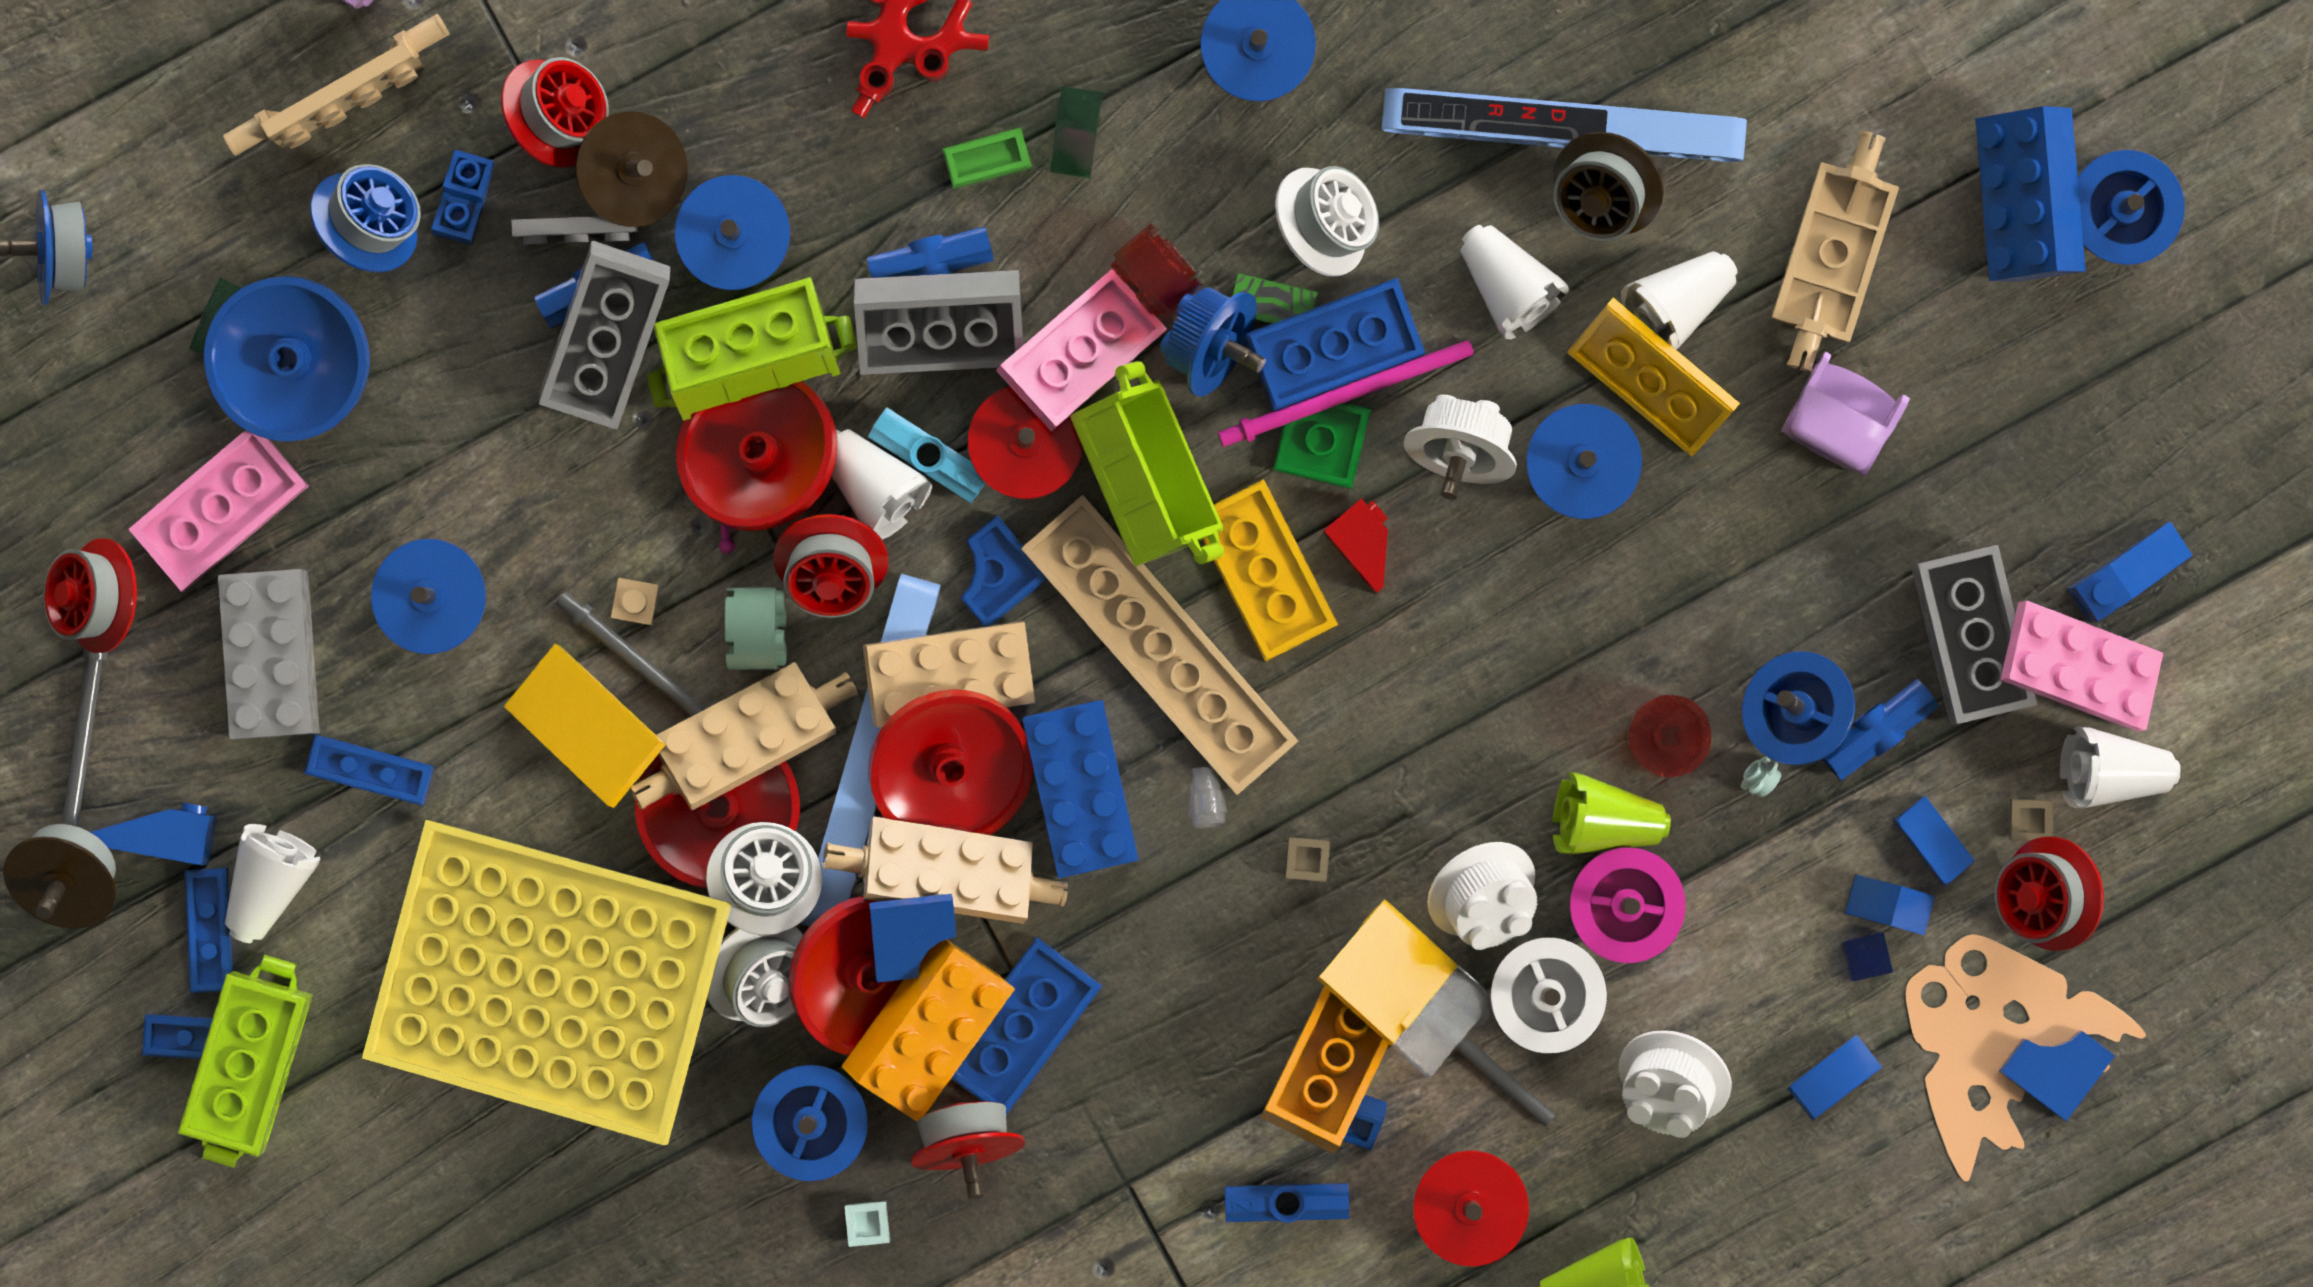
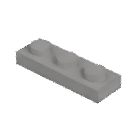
(572, 228)

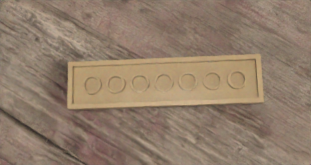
(1159, 645)

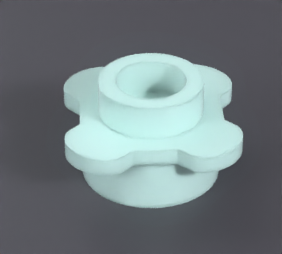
(1761, 777)

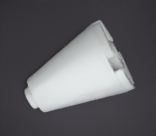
(1510, 280)
(1681, 296)
(877, 484)
(2113, 768)
(266, 880)

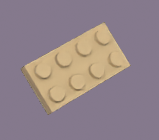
(976, 659)

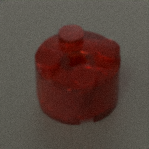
(1156, 271)
(1691, 733)

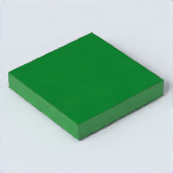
(1324, 445)

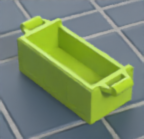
(746, 348)
(1148, 471)
(246, 1063)

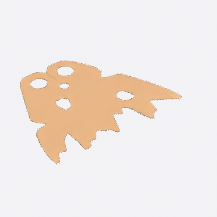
(1981, 1040)

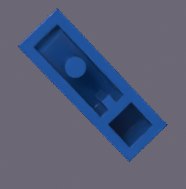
(2129, 573)
(169, 834)

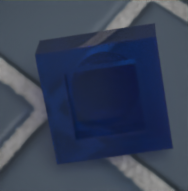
(1867, 956)

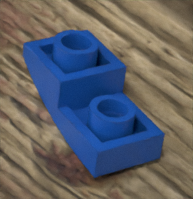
(463, 197)
(1834, 1077)

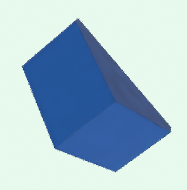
(1889, 904)

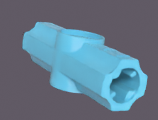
(906, 440)

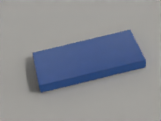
(1335, 344)
(1028, 1027)

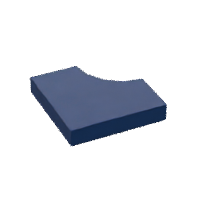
(1001, 573)
(906, 931)
(2058, 1073)

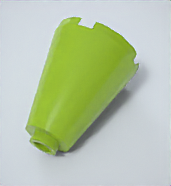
(1605, 817)
(1611, 1266)

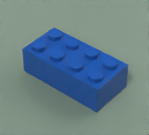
(2030, 194)
(1080, 789)

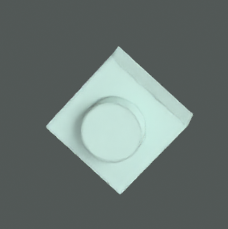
(867, 1223)

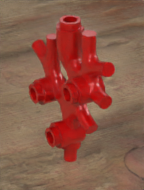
(898, 45)

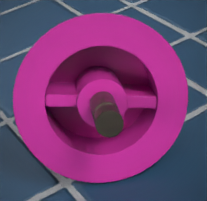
(1627, 905)

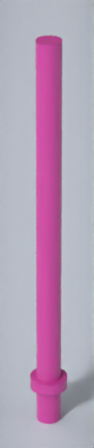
(1248, 429)

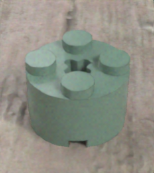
(753, 628)

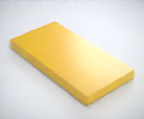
(1652, 377)
(1268, 573)
(584, 725)

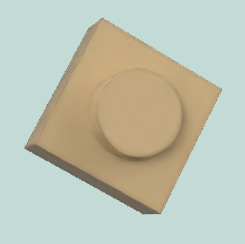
(635, 601)

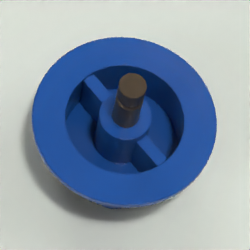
(2129, 207)
(1211, 338)
(1798, 708)
(809, 1123)

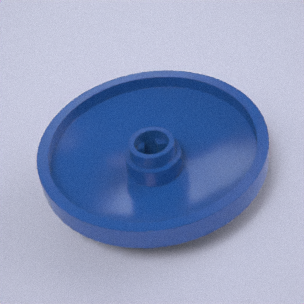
(286, 358)

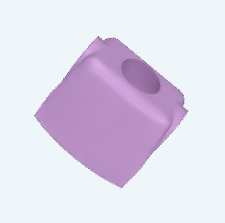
(1843, 416)

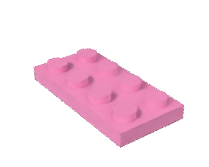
(1081, 350)
(218, 508)
(2081, 666)

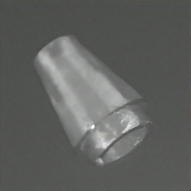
(1206, 799)

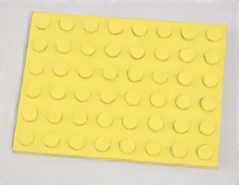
(547, 981)

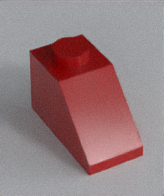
(1362, 541)

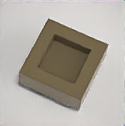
(2030, 819)
(1307, 859)

